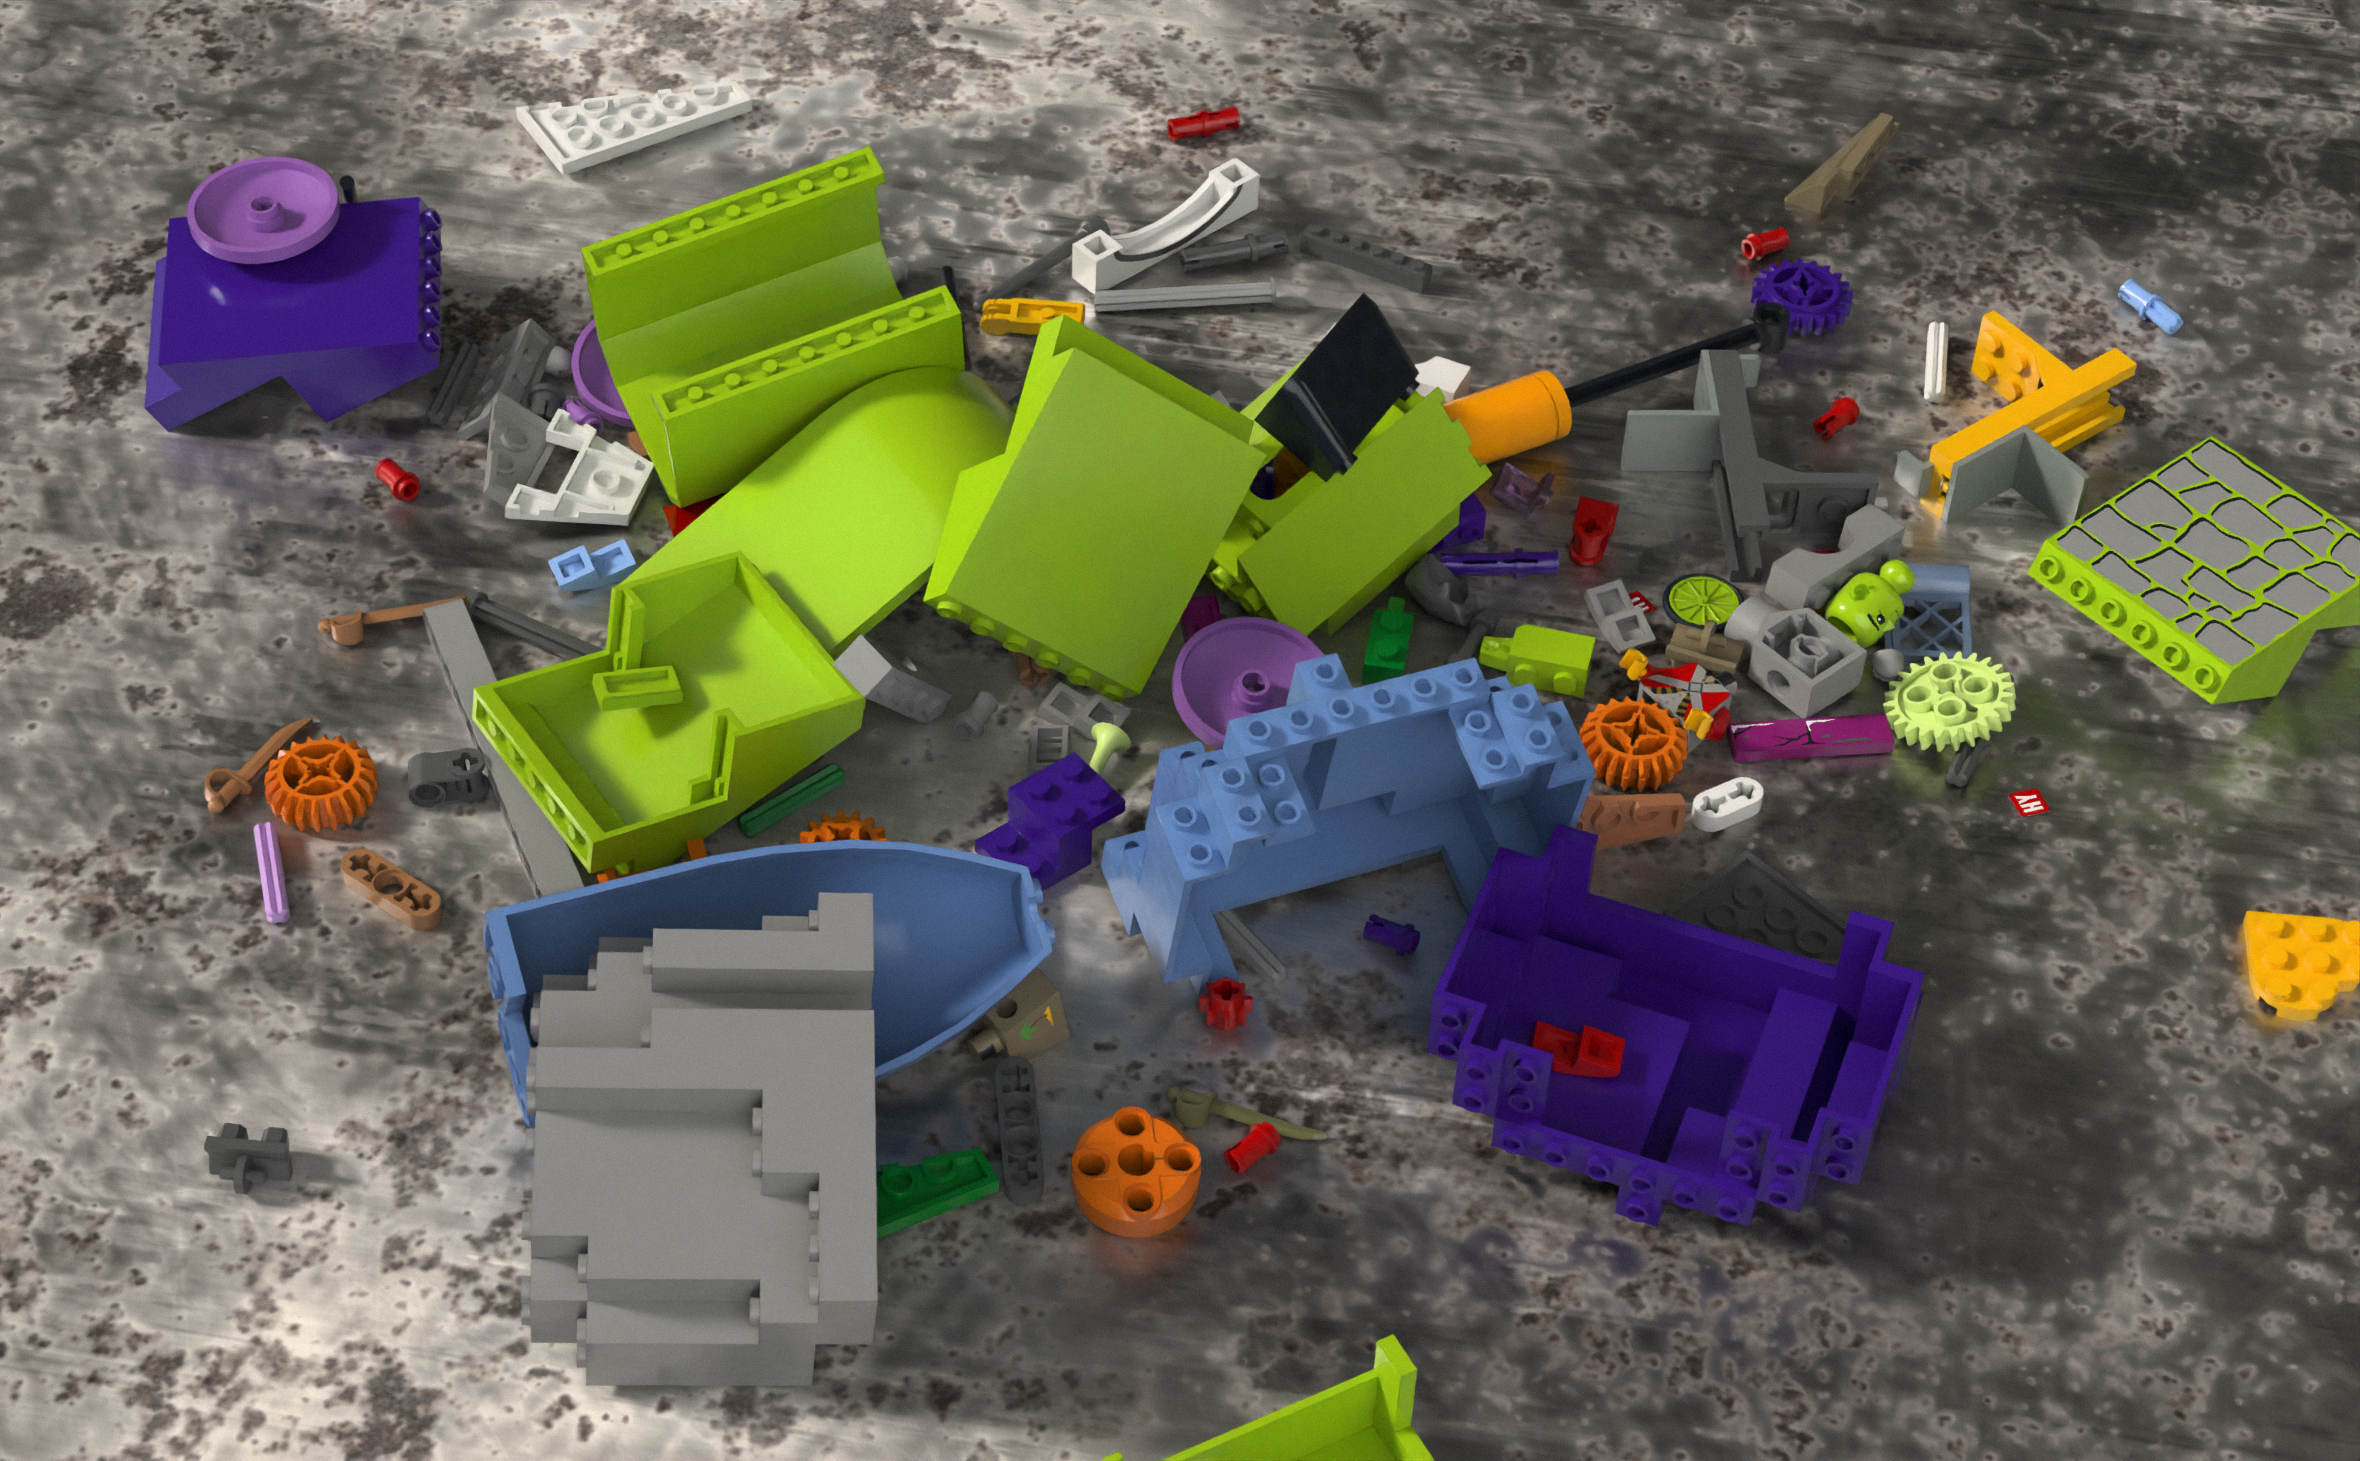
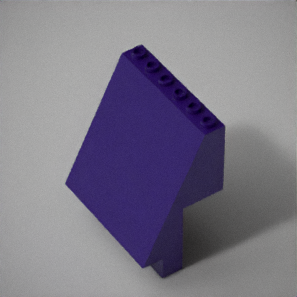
(330, 321)

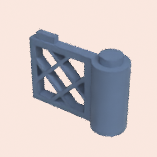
(1934, 589)

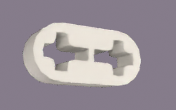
(1729, 806)

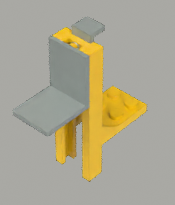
(2026, 439)

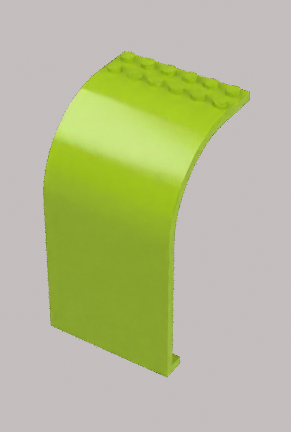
(854, 500)

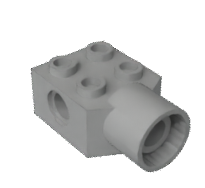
(1796, 655)

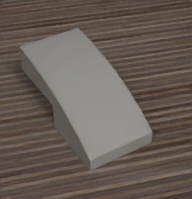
(1617, 618)
(1070, 707)

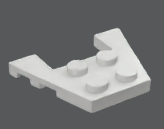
(600, 486)

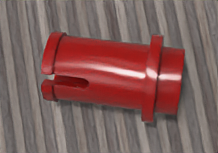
(1758, 246)
(1843, 413)
(402, 484)
(1252, 1147)

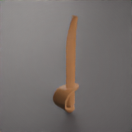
(350, 630)
(239, 782)

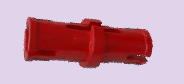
(1203, 123)

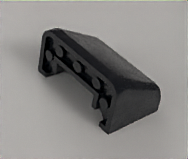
(1341, 391)

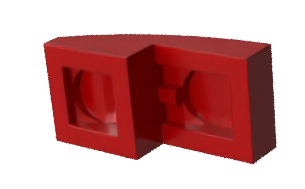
(1586, 1055)

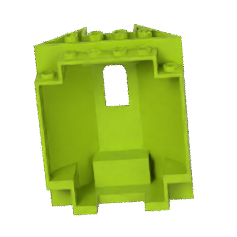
(1343, 541)

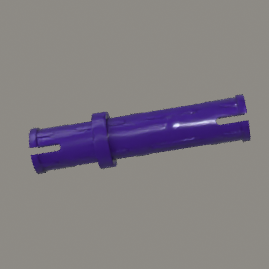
(1503, 563)

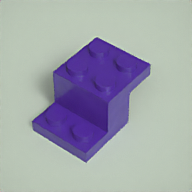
(1053, 820)

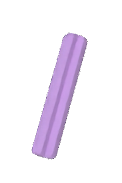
(271, 872)

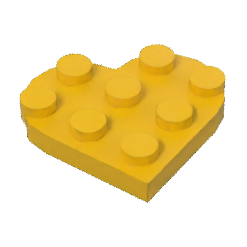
(2301, 961)

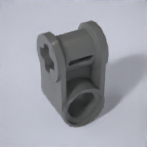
(443, 778)

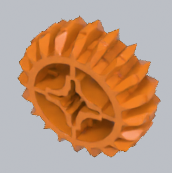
(1657, 750)
(321, 793)

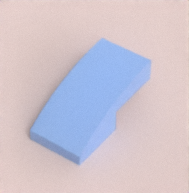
(584, 571)

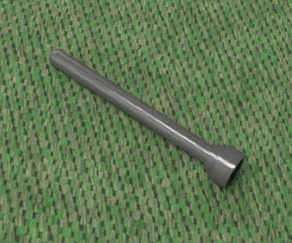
(1043, 264)

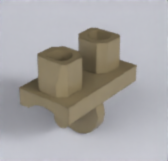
(1704, 647)

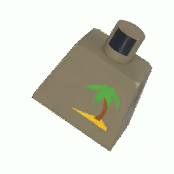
(1024, 1022)

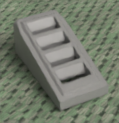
(1048, 745)

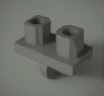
(249, 1160)

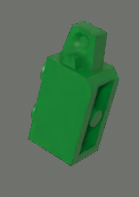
(1388, 643)

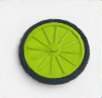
(1701, 597)

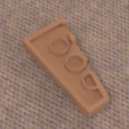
(1632, 818)

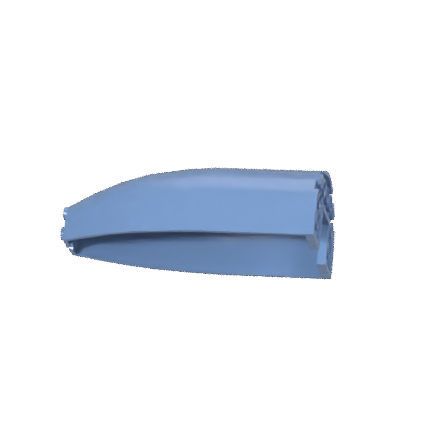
(946, 929)

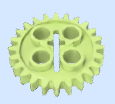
(1949, 701)

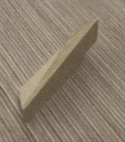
(1846, 167)

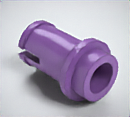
(581, 414)

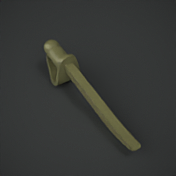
(1195, 1110)

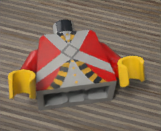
(1688, 692)

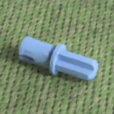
(2150, 306)

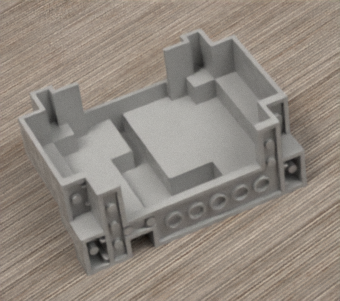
(706, 1152)

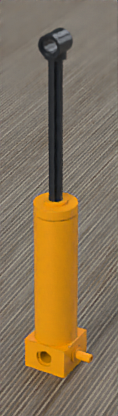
(1538, 408)

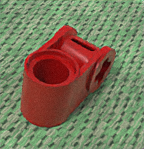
(1592, 528)

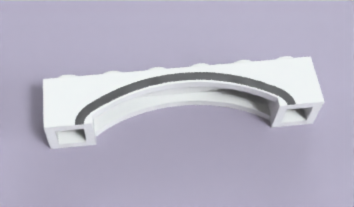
(1225, 196)

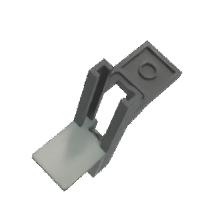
(1722, 441)

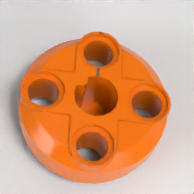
(1135, 1173)

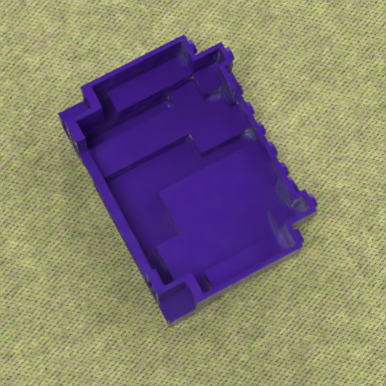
(1736, 1058)

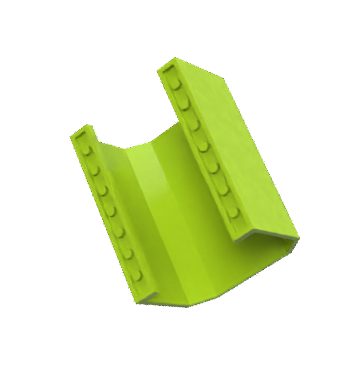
(757, 320)

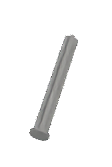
(1185, 296)

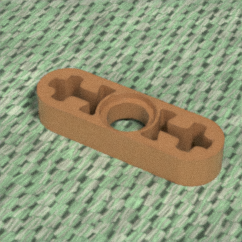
(398, 904)

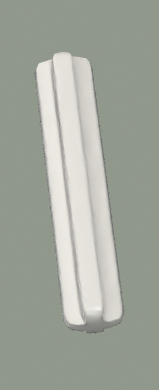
(1936, 362)

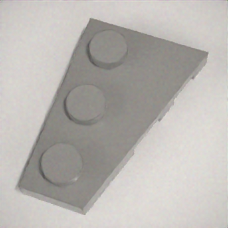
(515, 448)

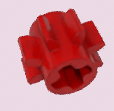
(1225, 1004)

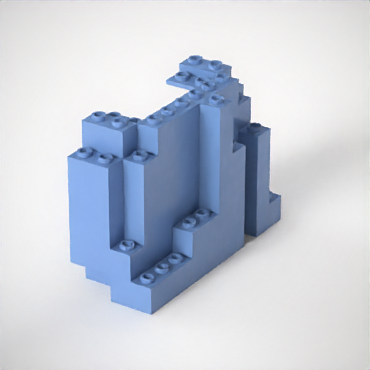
(1340, 791)

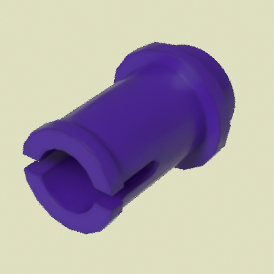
(1391, 934)

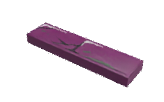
(1810, 737)

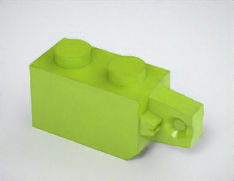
(1542, 656)

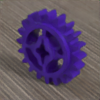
(1808, 292)

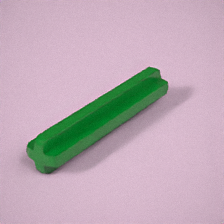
(791, 800)

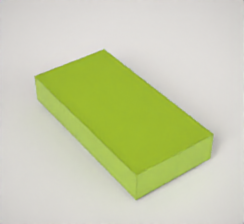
(637, 688)

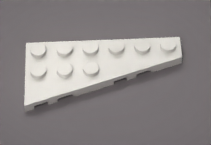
(626, 123)

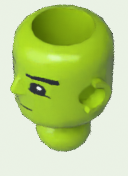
(1870, 603)

